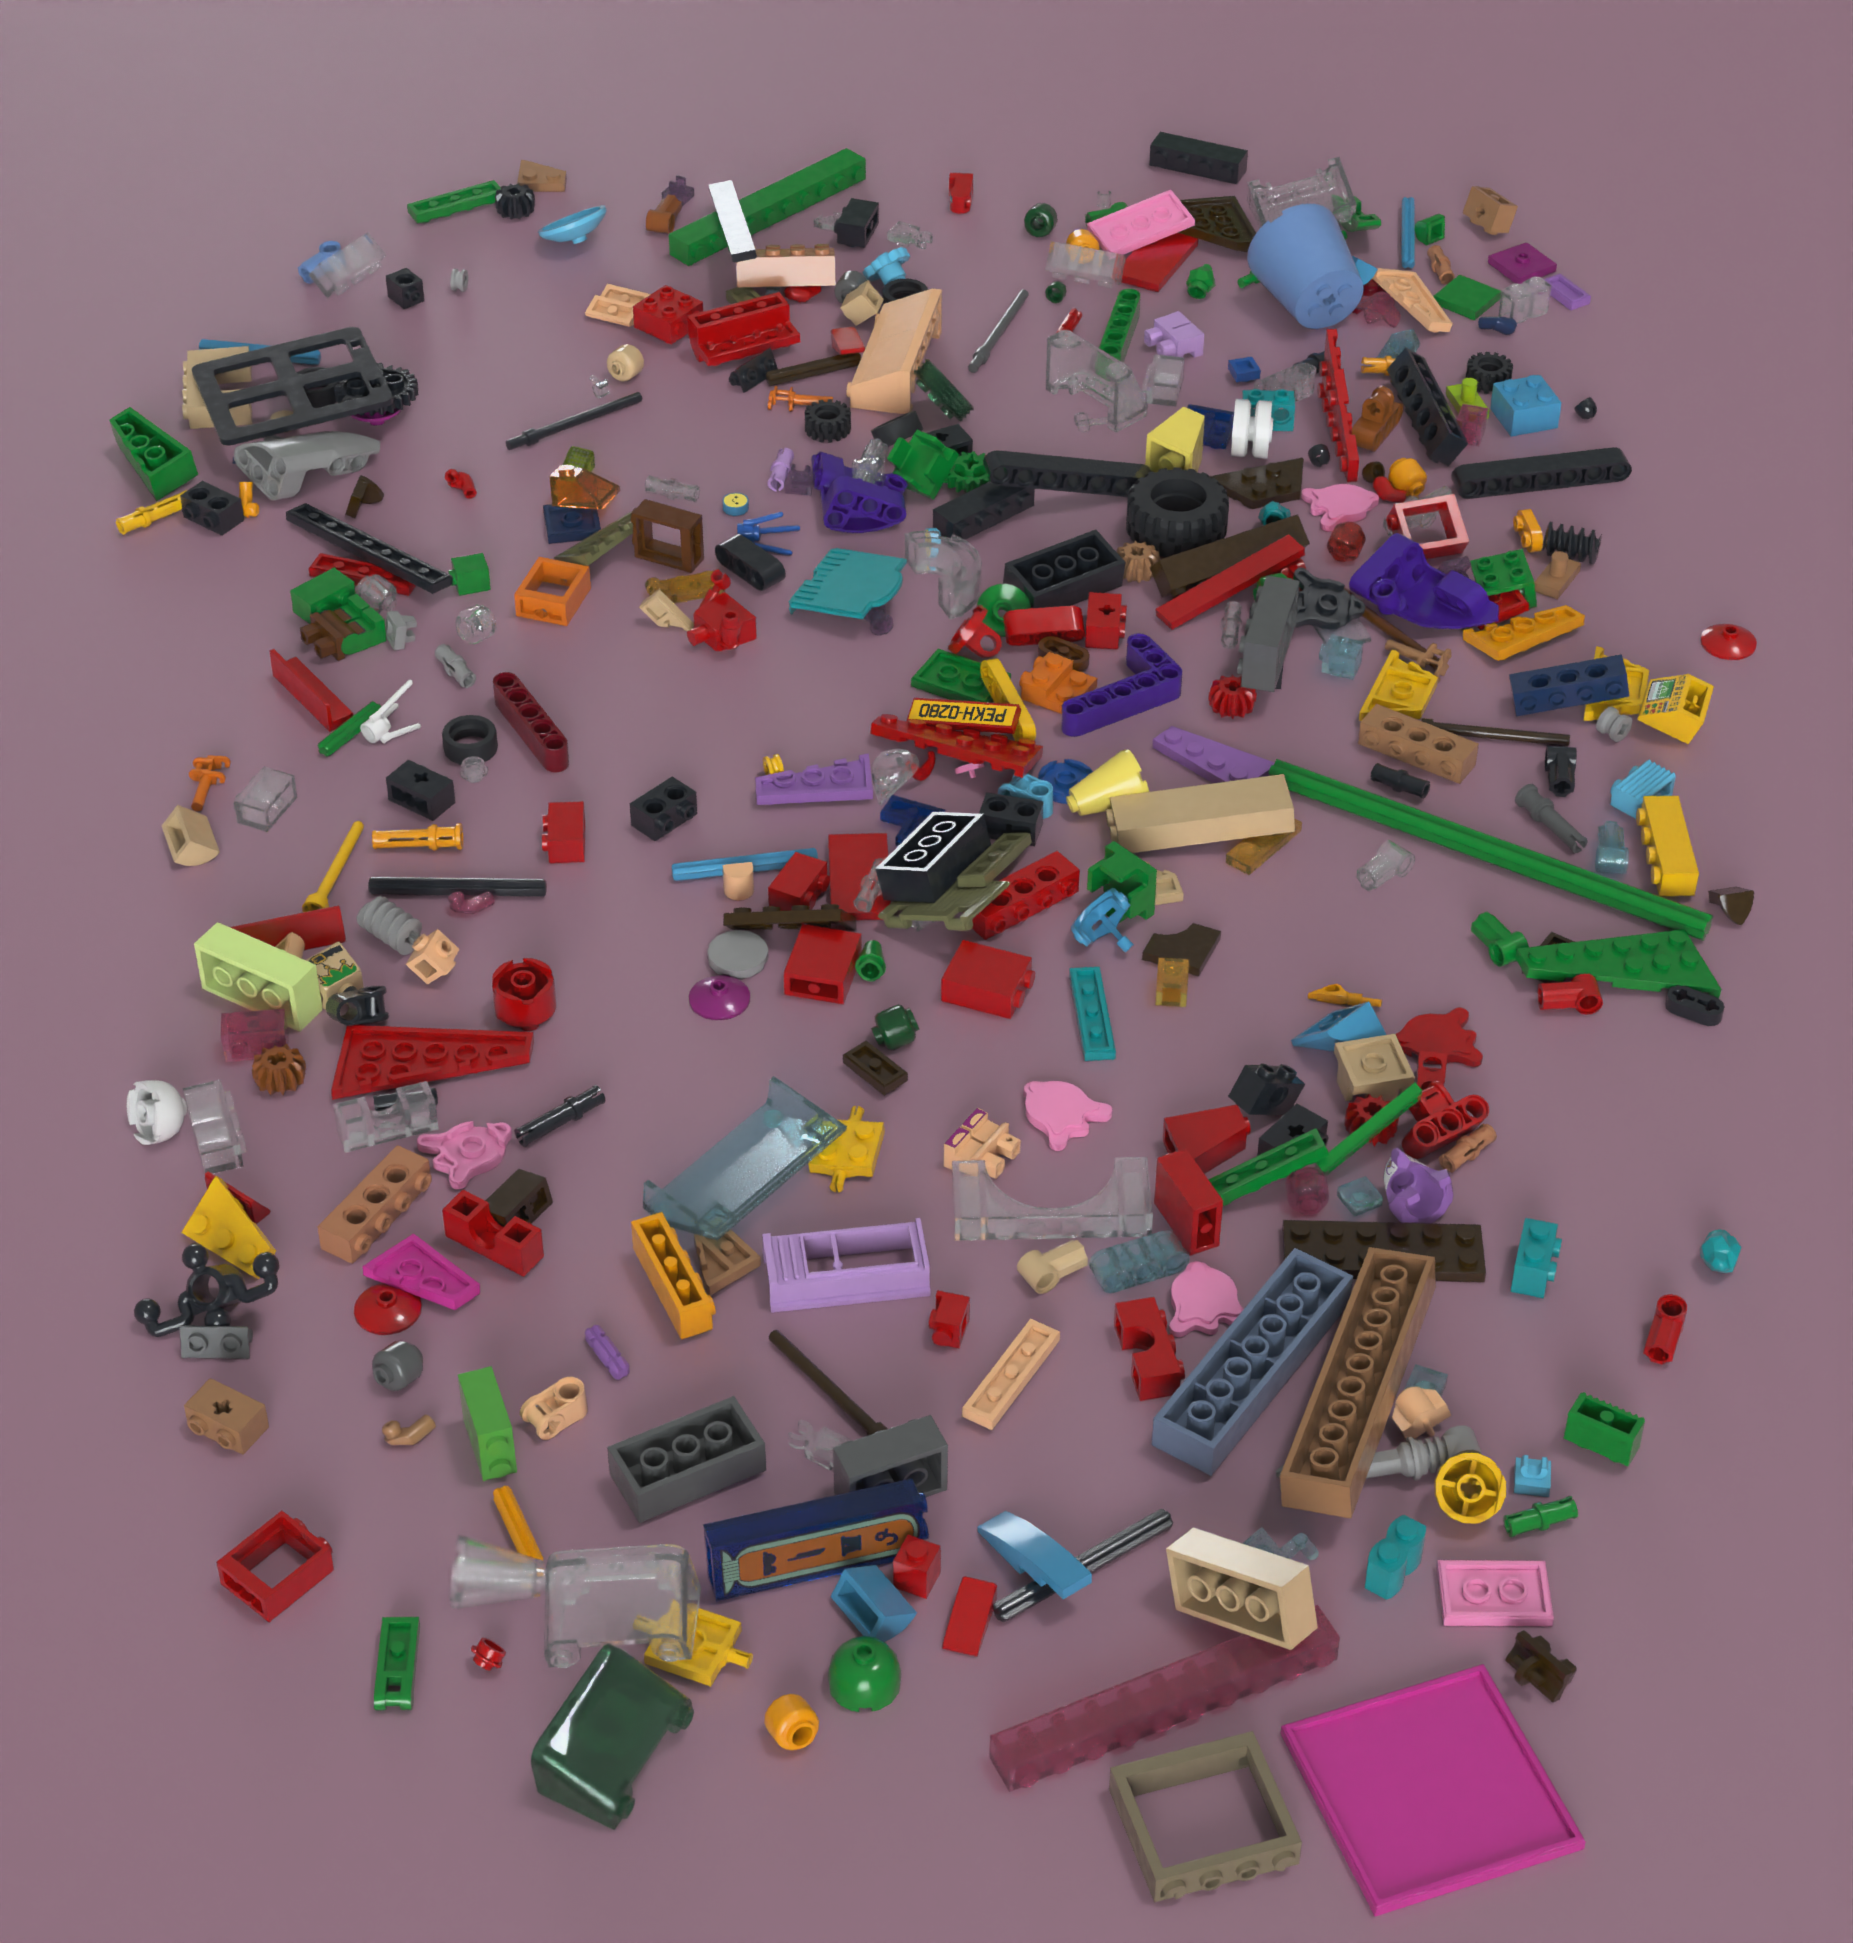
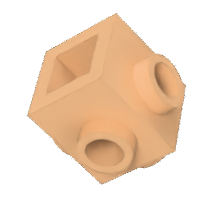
(432, 956)

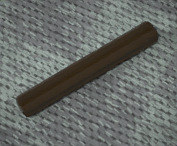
(812, 368)

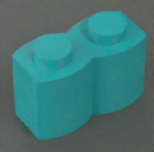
(1395, 1557)

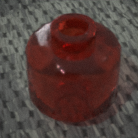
(1346, 541)

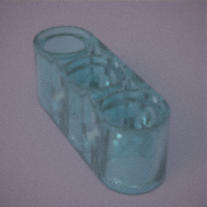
(1139, 1261)

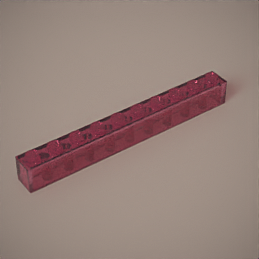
(1153, 1703)

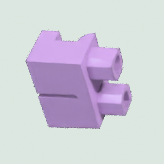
(1175, 336)

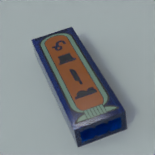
(812, 1539)

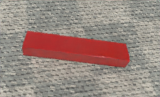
(315, 927)

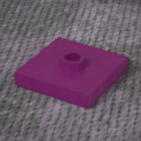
(1522, 263)

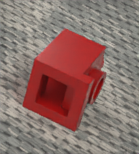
(949, 1319)

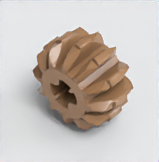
(1138, 560)

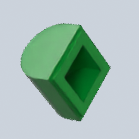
(1430, 229)

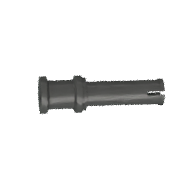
(1543, 811)

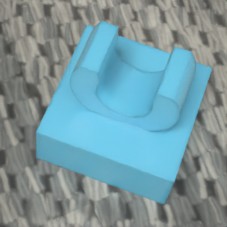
(1532, 1476)

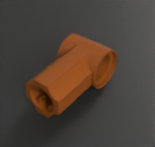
(664, 216)

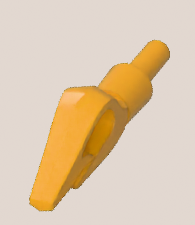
(1337, 995)

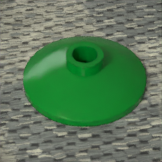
(998, 598)

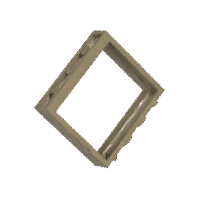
(1192, 1765)

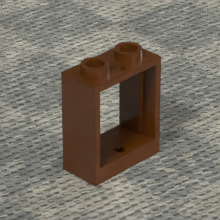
(691, 535)

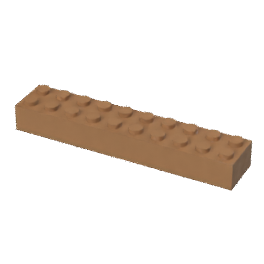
(1358, 1383)

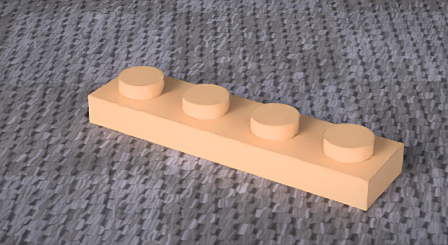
(1010, 1374)

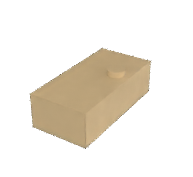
(1242, 1588)

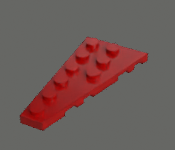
(1334, 397)
(962, 745)
(402, 1056)

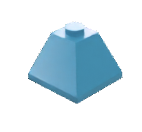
(1341, 1026)

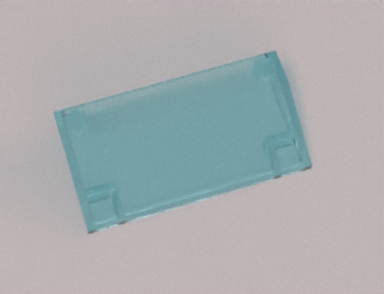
(745, 1165)

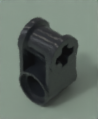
(364, 1006)

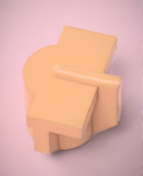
(1419, 1411)

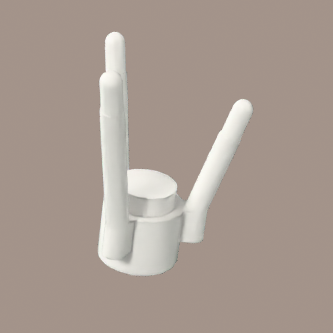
(377, 725)

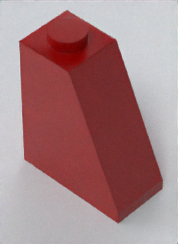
(1208, 1135)

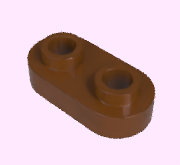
(1065, 649)

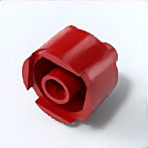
(524, 993)

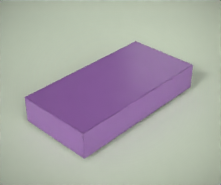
(1567, 292)

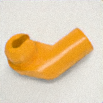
(246, 497)

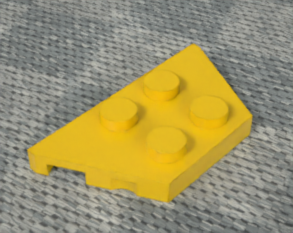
(1637, 685)
(1401, 688)

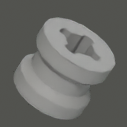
(1614, 724)

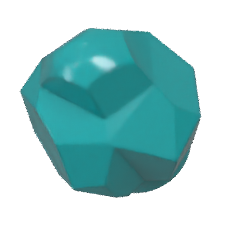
(1273, 512)
(1720, 1251)

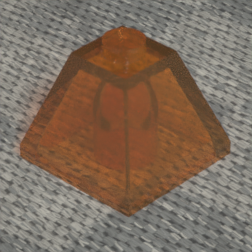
(580, 488)

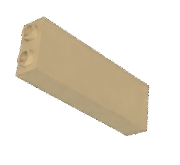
(1201, 814)

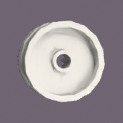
(1252, 428)

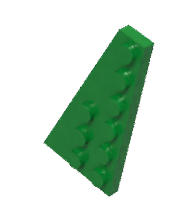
(1628, 962)

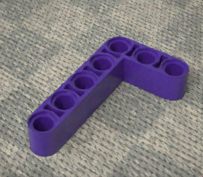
(1154, 684)

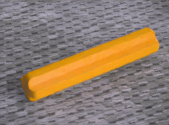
(515, 1522)

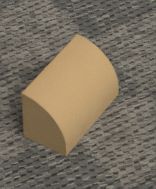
(189, 837)

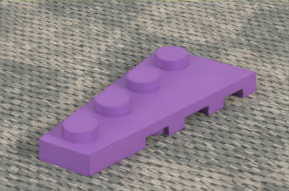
(815, 784)

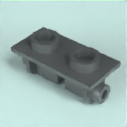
(215, 1341)

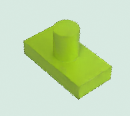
(1465, 394)

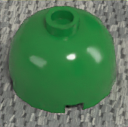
(864, 1674)

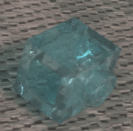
(1341, 656)

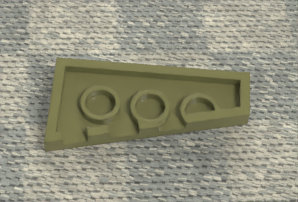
(598, 543)

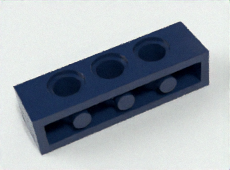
(1569, 685)

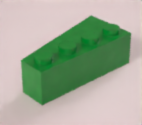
(153, 453)

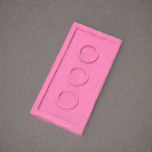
(1141, 223)

